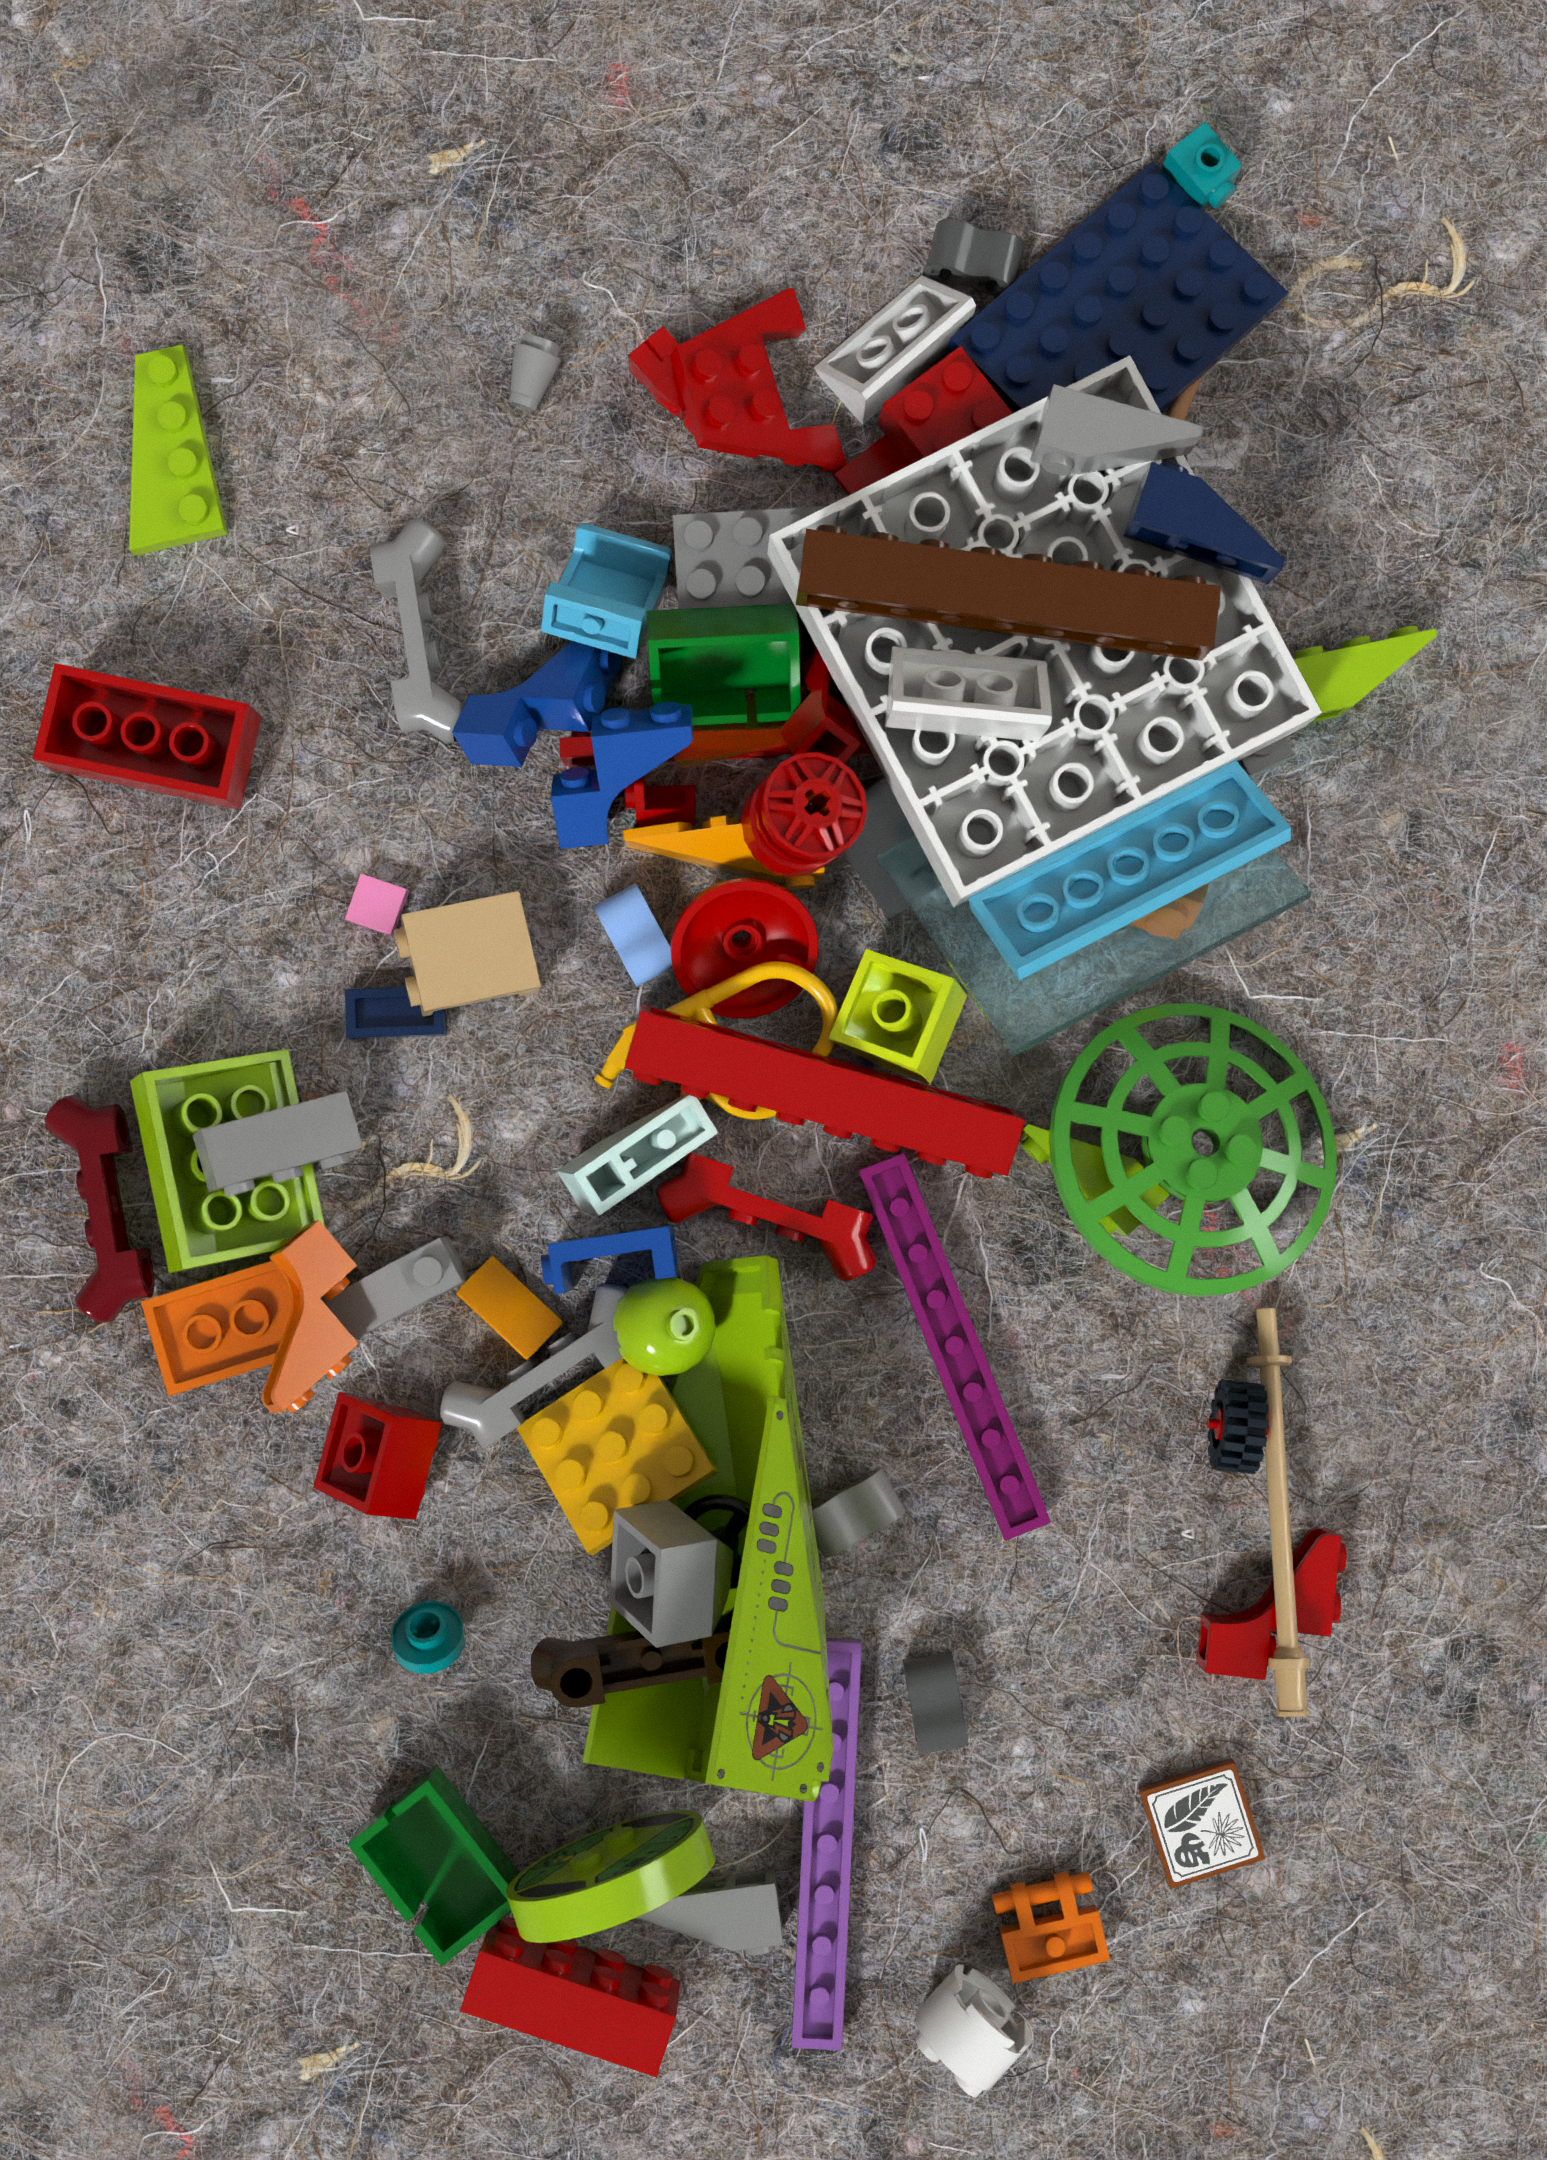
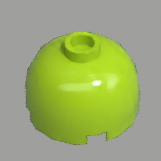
(664, 1326)

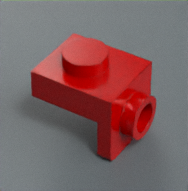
(661, 803)

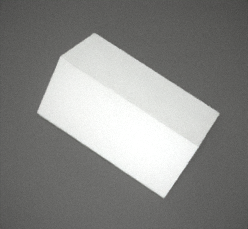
(895, 346)
(968, 694)

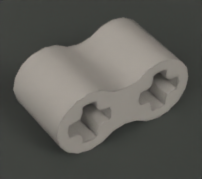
(855, 1512)

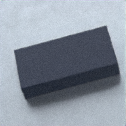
(388, 1015)

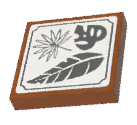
(1201, 1823)

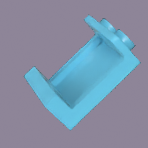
(607, 590)

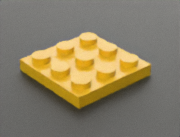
(614, 1448)

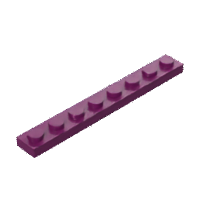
(954, 1347)

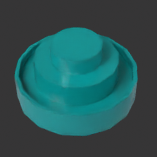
(428, 1637)

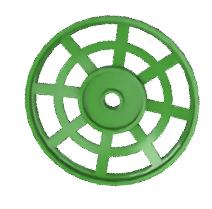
(1176, 1164)

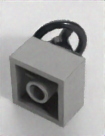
(673, 1572)

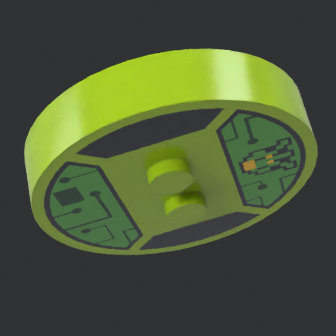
(610, 1876)

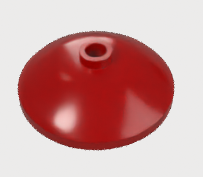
(777, 929)

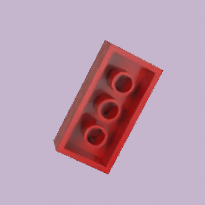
(941, 408)
(147, 736)
(574, 1997)

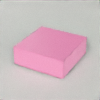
(377, 905)

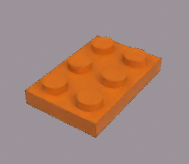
(218, 1326)

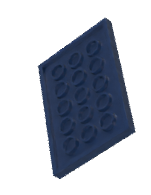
(1133, 281)

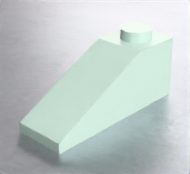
(636, 1154)

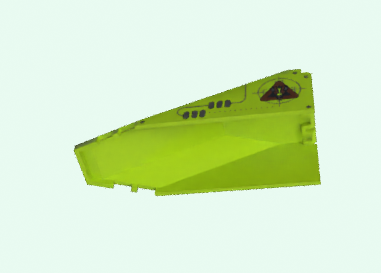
(772, 1712)

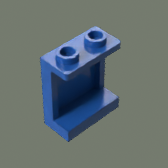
(660, 1240)

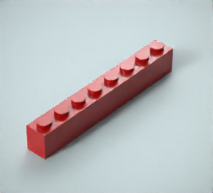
(823, 1090)

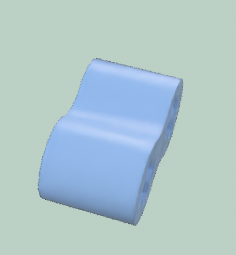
(635, 934)

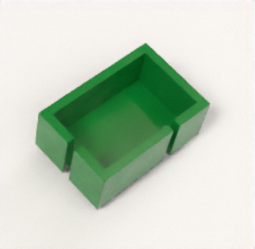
(719, 652)
(438, 1853)

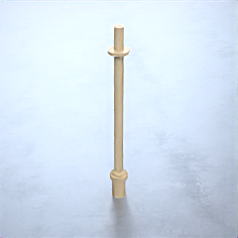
(1288, 1658)

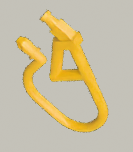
(699, 1007)

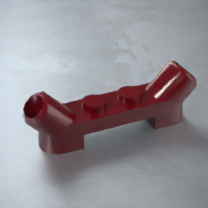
(120, 1272)

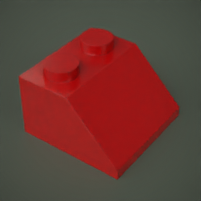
(377, 1456)

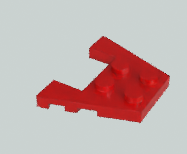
(735, 394)

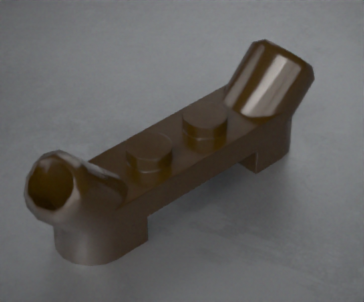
(592, 1667)

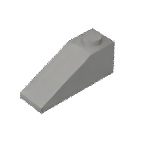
(1097, 434)
(399, 1287)
(728, 1912)

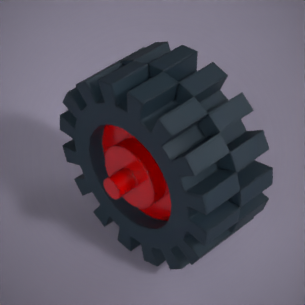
(1238, 1426)

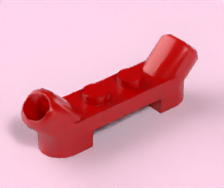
(706, 1185)

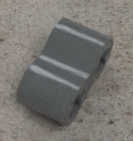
(974, 257)
(935, 1702)

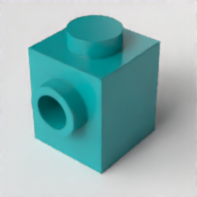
(1203, 167)

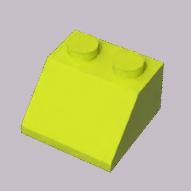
(899, 1015)

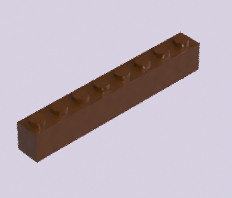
(1008, 593)

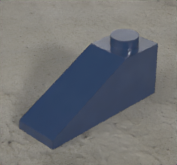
(1193, 521)

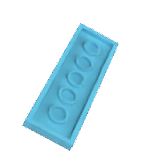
(1129, 869)

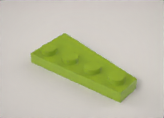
(172, 467)

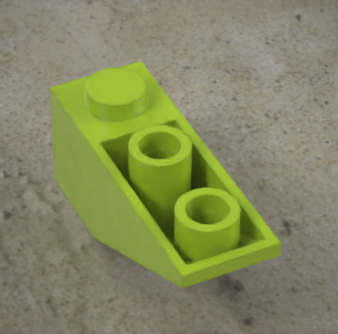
(1348, 674)
(1093, 1176)

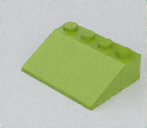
(204, 1225)

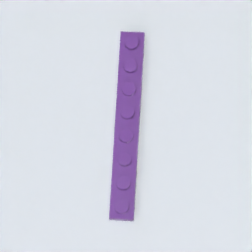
(827, 1867)

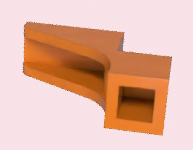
(314, 1337)

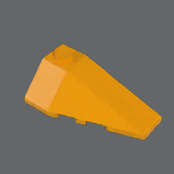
(716, 846)

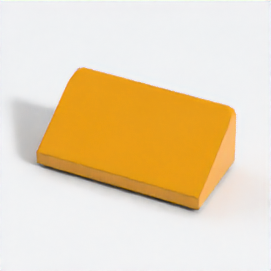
(509, 1307)

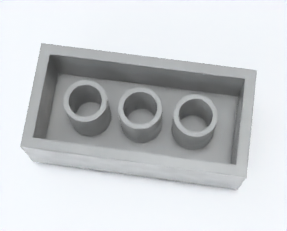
(726, 560)

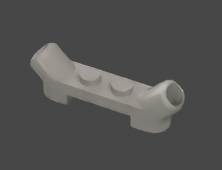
(398, 572)
(495, 1412)

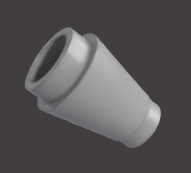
(532, 370)

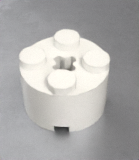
(971, 2030)

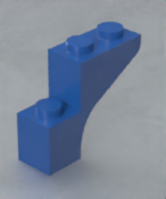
(556, 697)
(624, 750)

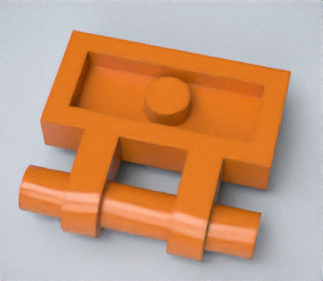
(1054, 1941)

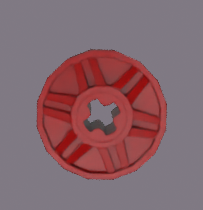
(783, 832)

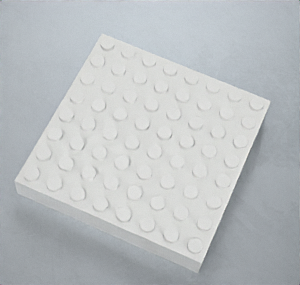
(1121, 719)

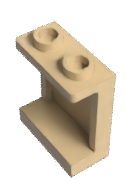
(467, 953)

